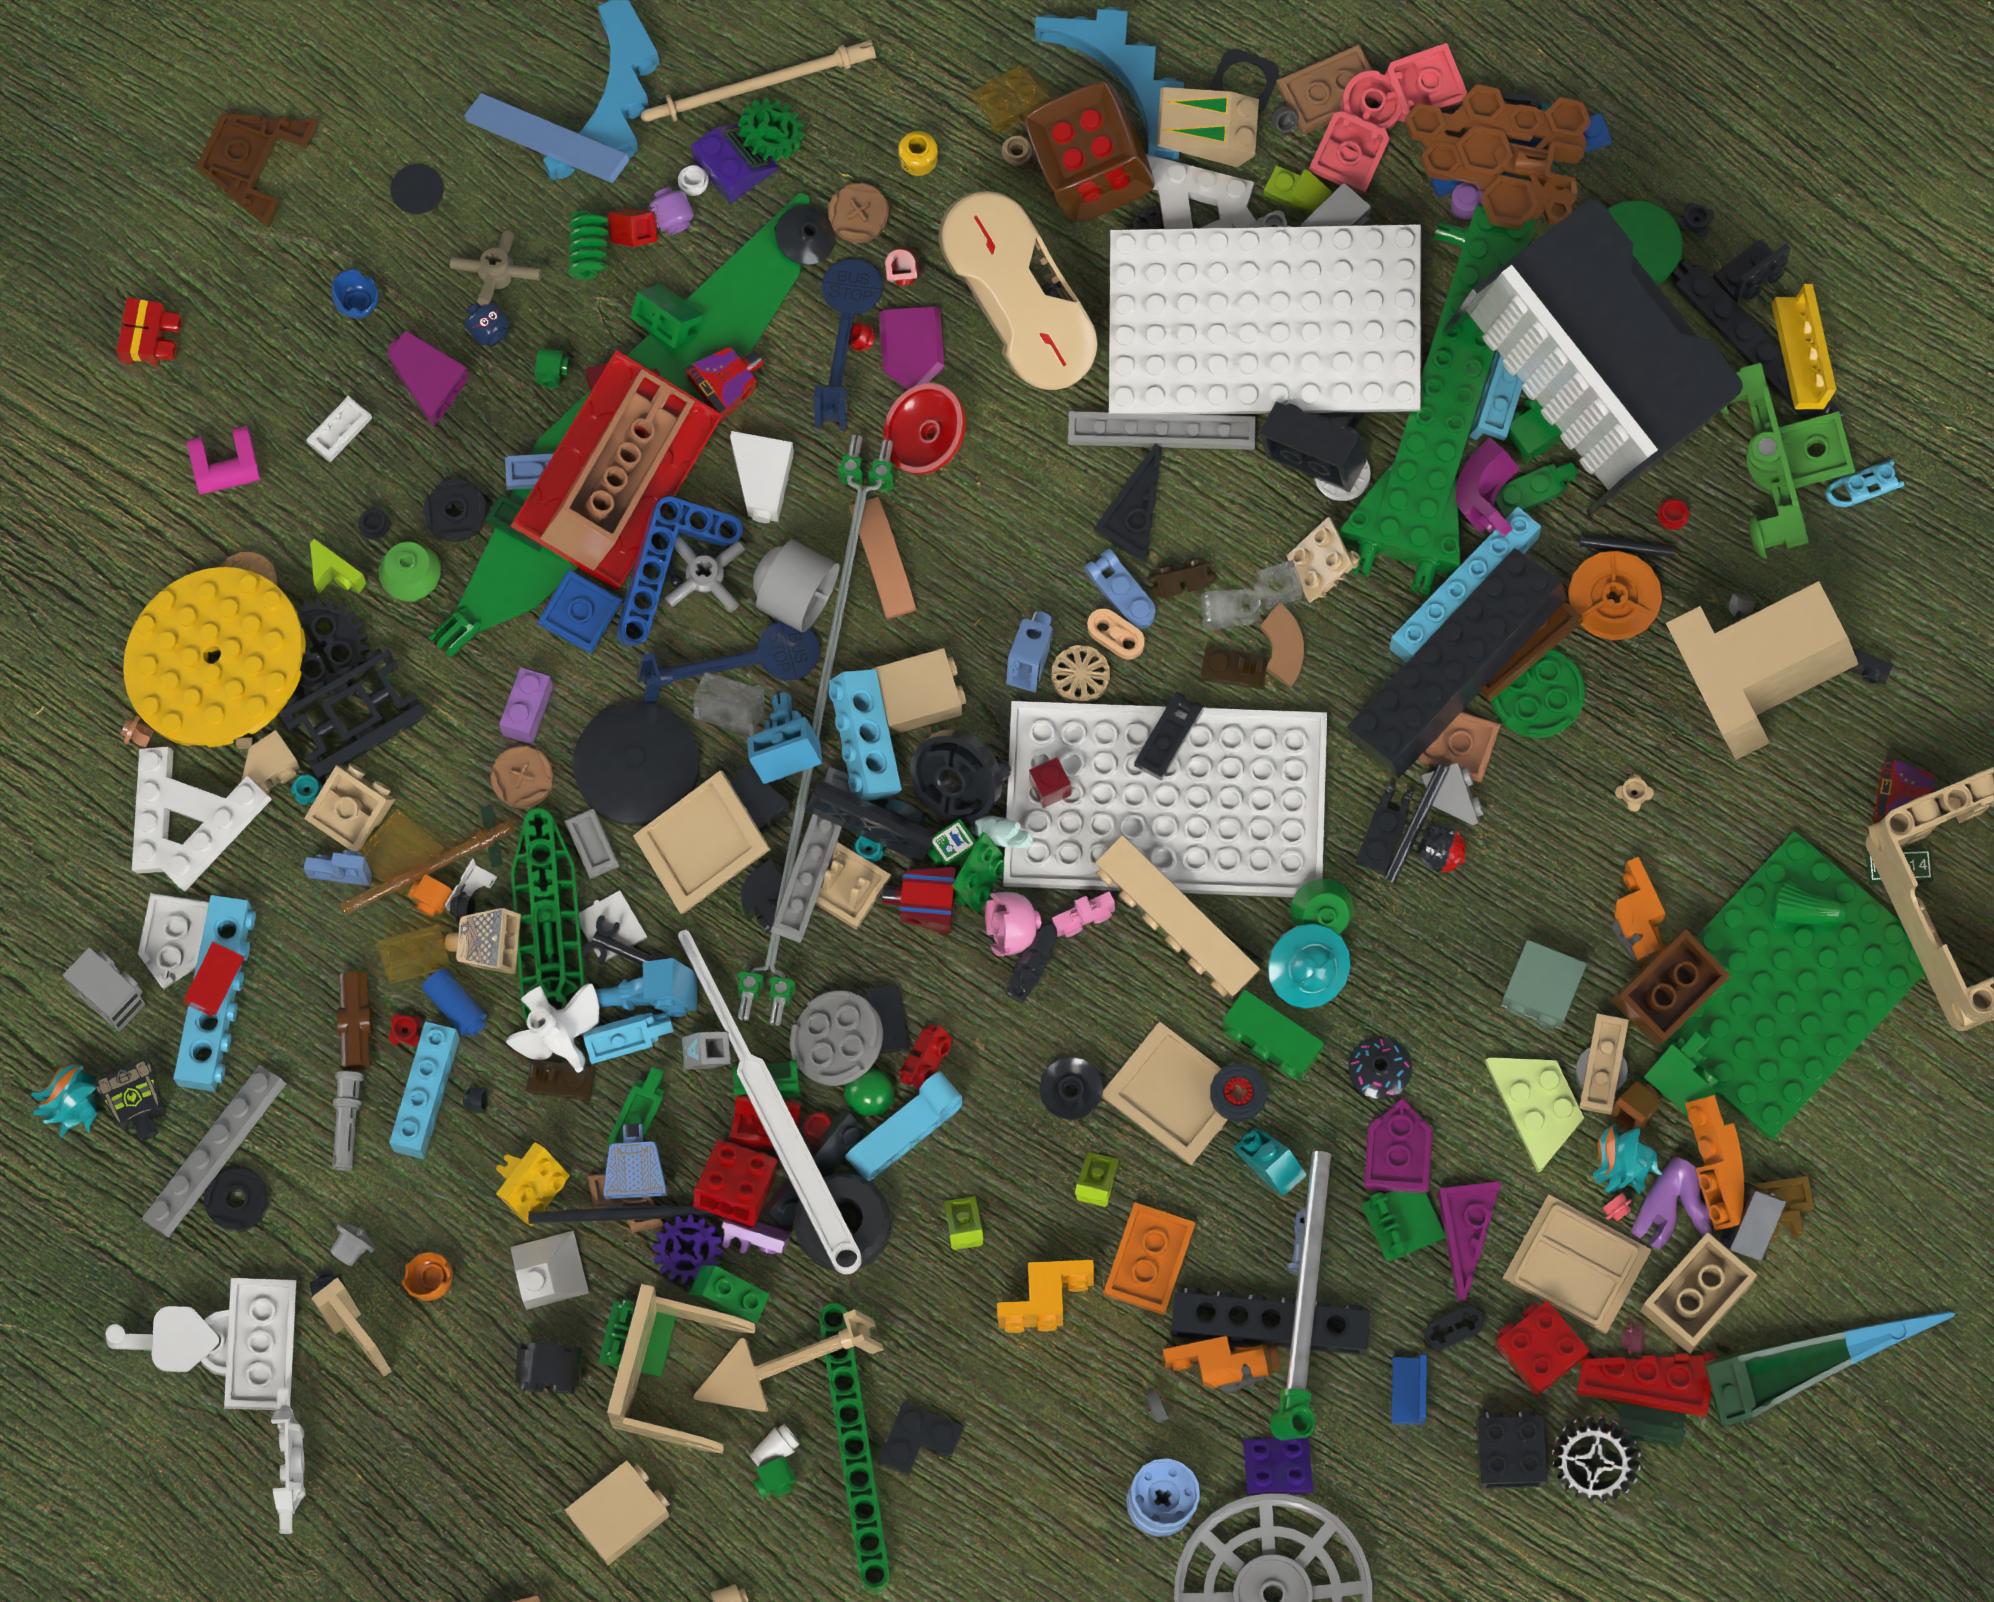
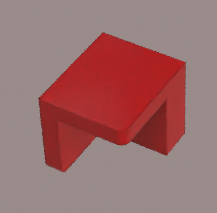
(632, 227)

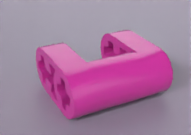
(227, 472)

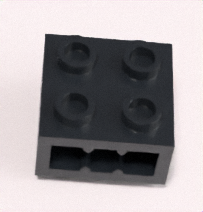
(1511, 1450)

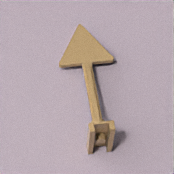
(738, 1379)

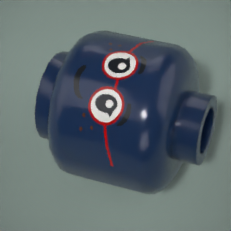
(487, 323)

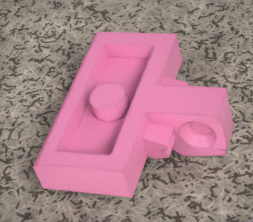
(1084, 912)

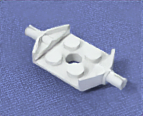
(292, 1471)

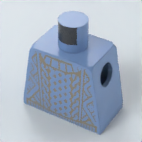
(634, 1167)

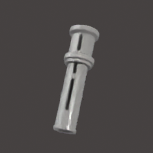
(347, 1104)

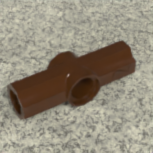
(354, 1021)

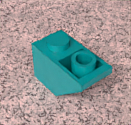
(1270, 1161)

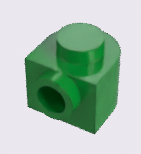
(550, 367)
(774, 1478)

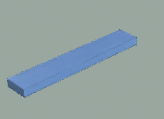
(546, 138)

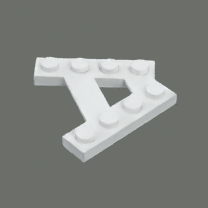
(1182, 182)
(220, 819)

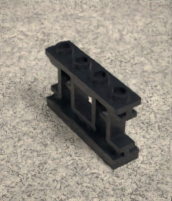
(366, 736)

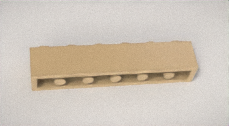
(1177, 917)

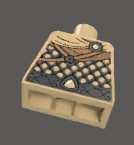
(487, 940)

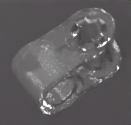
(1226, 608)

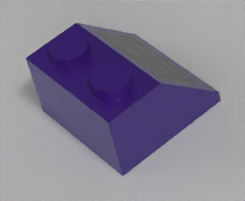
(729, 163)

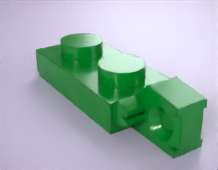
(1534, 488)
(640, 1106)

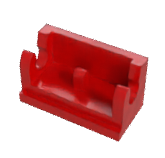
(213, 979)

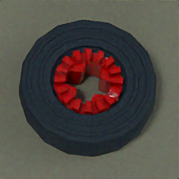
(1249, 1080)

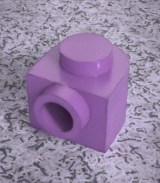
(1464, 200)

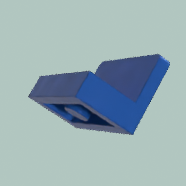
(1409, 1390)

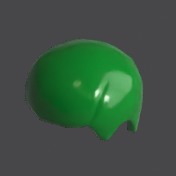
(870, 1093)

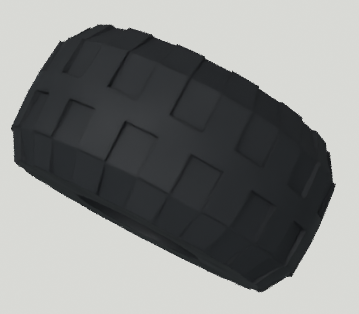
(871, 1237)

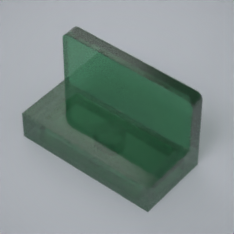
(1652, 1425)

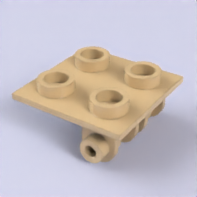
(1322, 560)

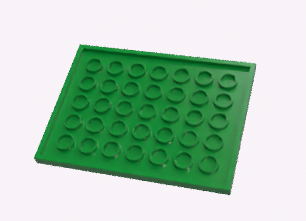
(1795, 990)

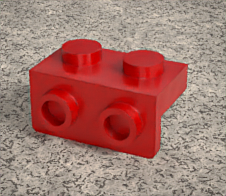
(747, 1127)

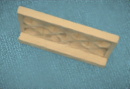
(340, 1313)

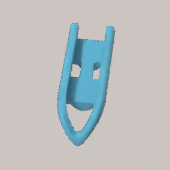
(1857, 486)

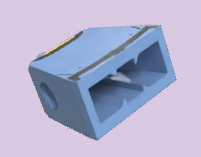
(1030, 652)

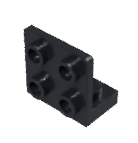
(1752, 270)

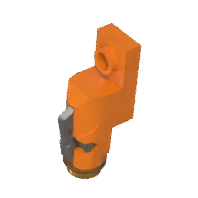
(1638, 914)
(1224, 1367)

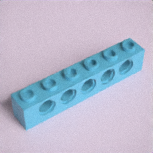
(1463, 583)
(206, 1074)

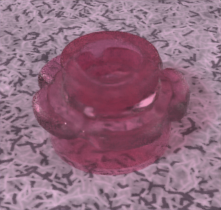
(1633, 1339)

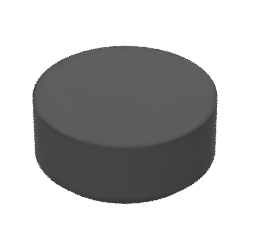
(1156, 1406)

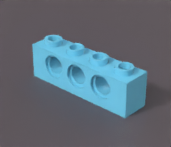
(871, 721)
(424, 1090)

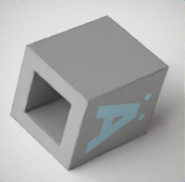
(706, 1050)

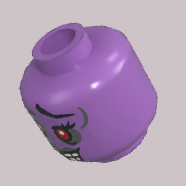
(671, 211)

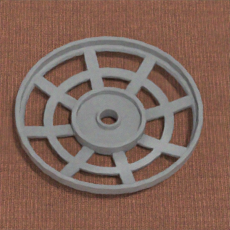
(1272, 1568)

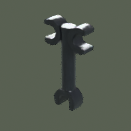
(604, 940)

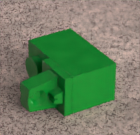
(1531, 432)
(1680, 1073)

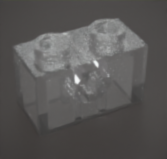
(728, 703)

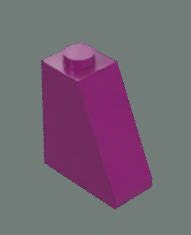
(427, 374)

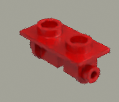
(933, 1045)

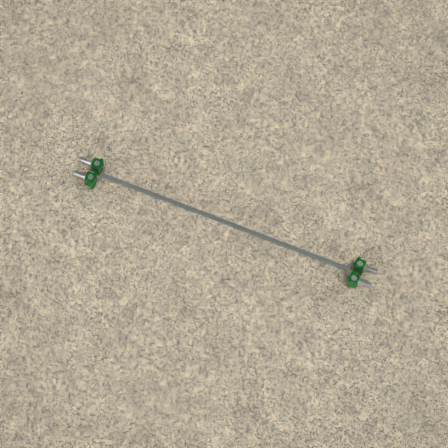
(850, 474)

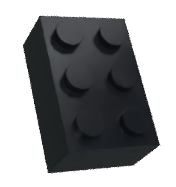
(1313, 446)

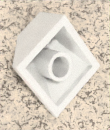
(549, 1270)

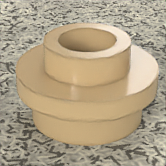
(1017, 142)

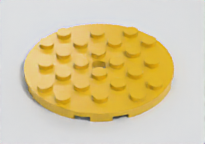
(221, 700)

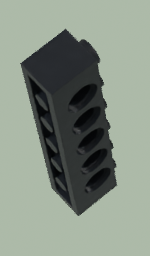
(1253, 1332)

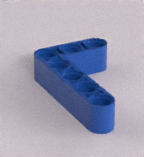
(660, 558)

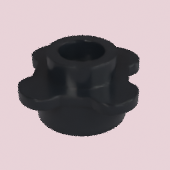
(1696, 211)

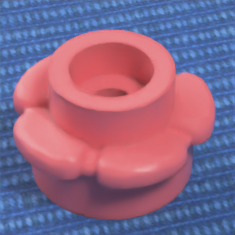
(1617, 1207)

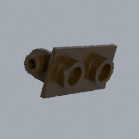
(1169, 579)

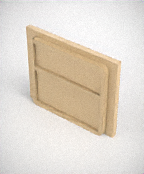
(701, 842)
(1168, 1093)
(1577, 1264)

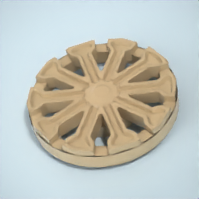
(1080, 674)

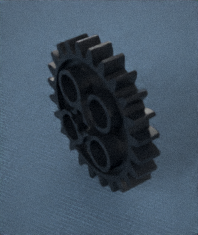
(342, 636)

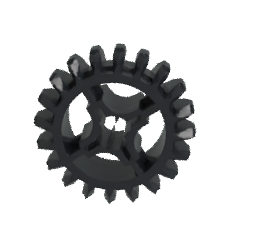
(1583, 1456)

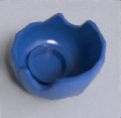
(354, 294)

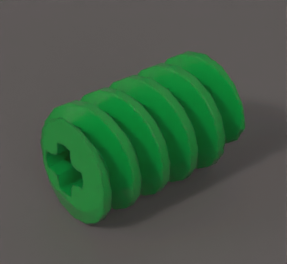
(586, 245)

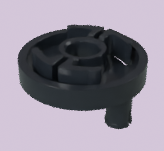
(973, 763)

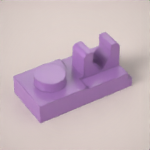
(767, 1237)

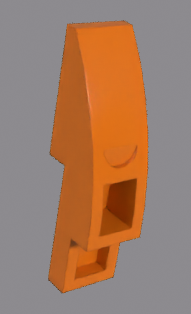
(1723, 1166)

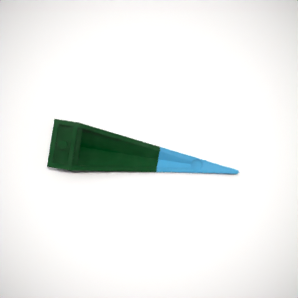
(1768, 1374)

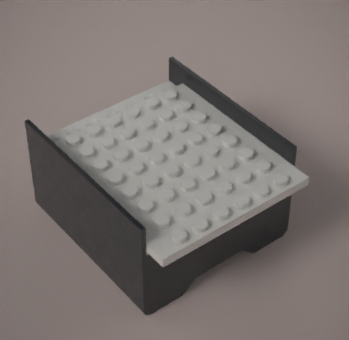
(1600, 348)

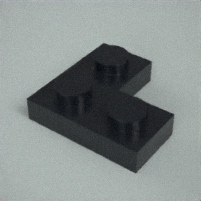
(917, 1429)

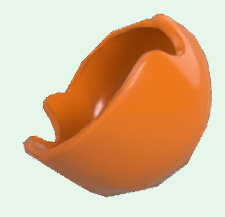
(428, 1276)

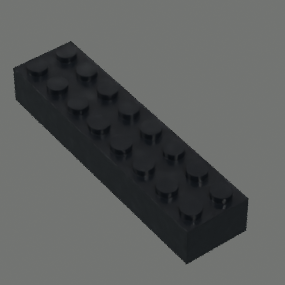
(1456, 662)

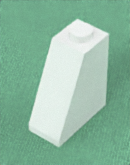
(763, 473)

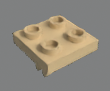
(850, 886)

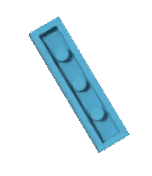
(1497, 402)

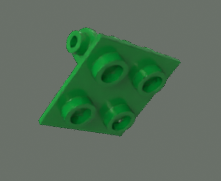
(979, 874)
(1402, 1222)
(617, 1334)

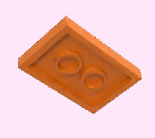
(1149, 1258)

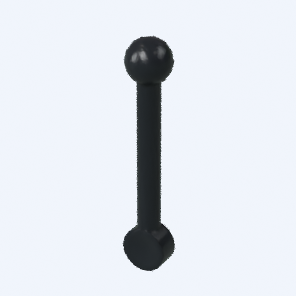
(675, 580)

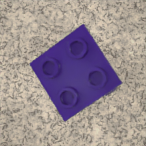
(1277, 1466)

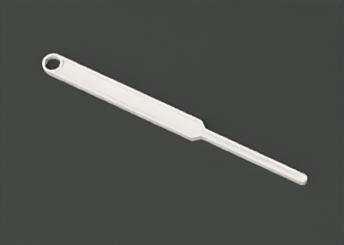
(779, 1126)

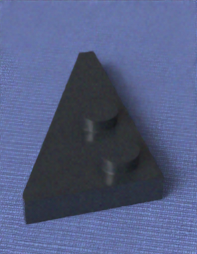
(1131, 513)

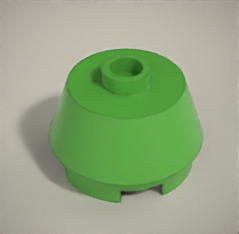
(409, 571)

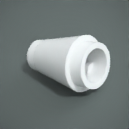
(776, 1444)

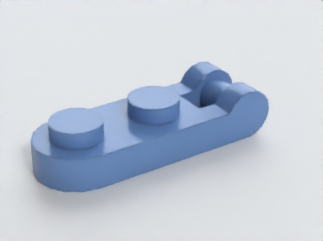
(1122, 590)

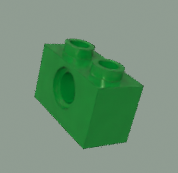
(728, 1294)

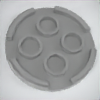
(836, 1038)

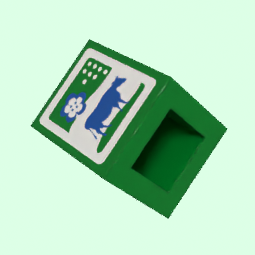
(951, 845)

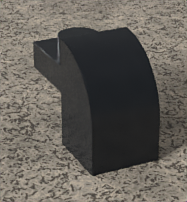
(760, 893)

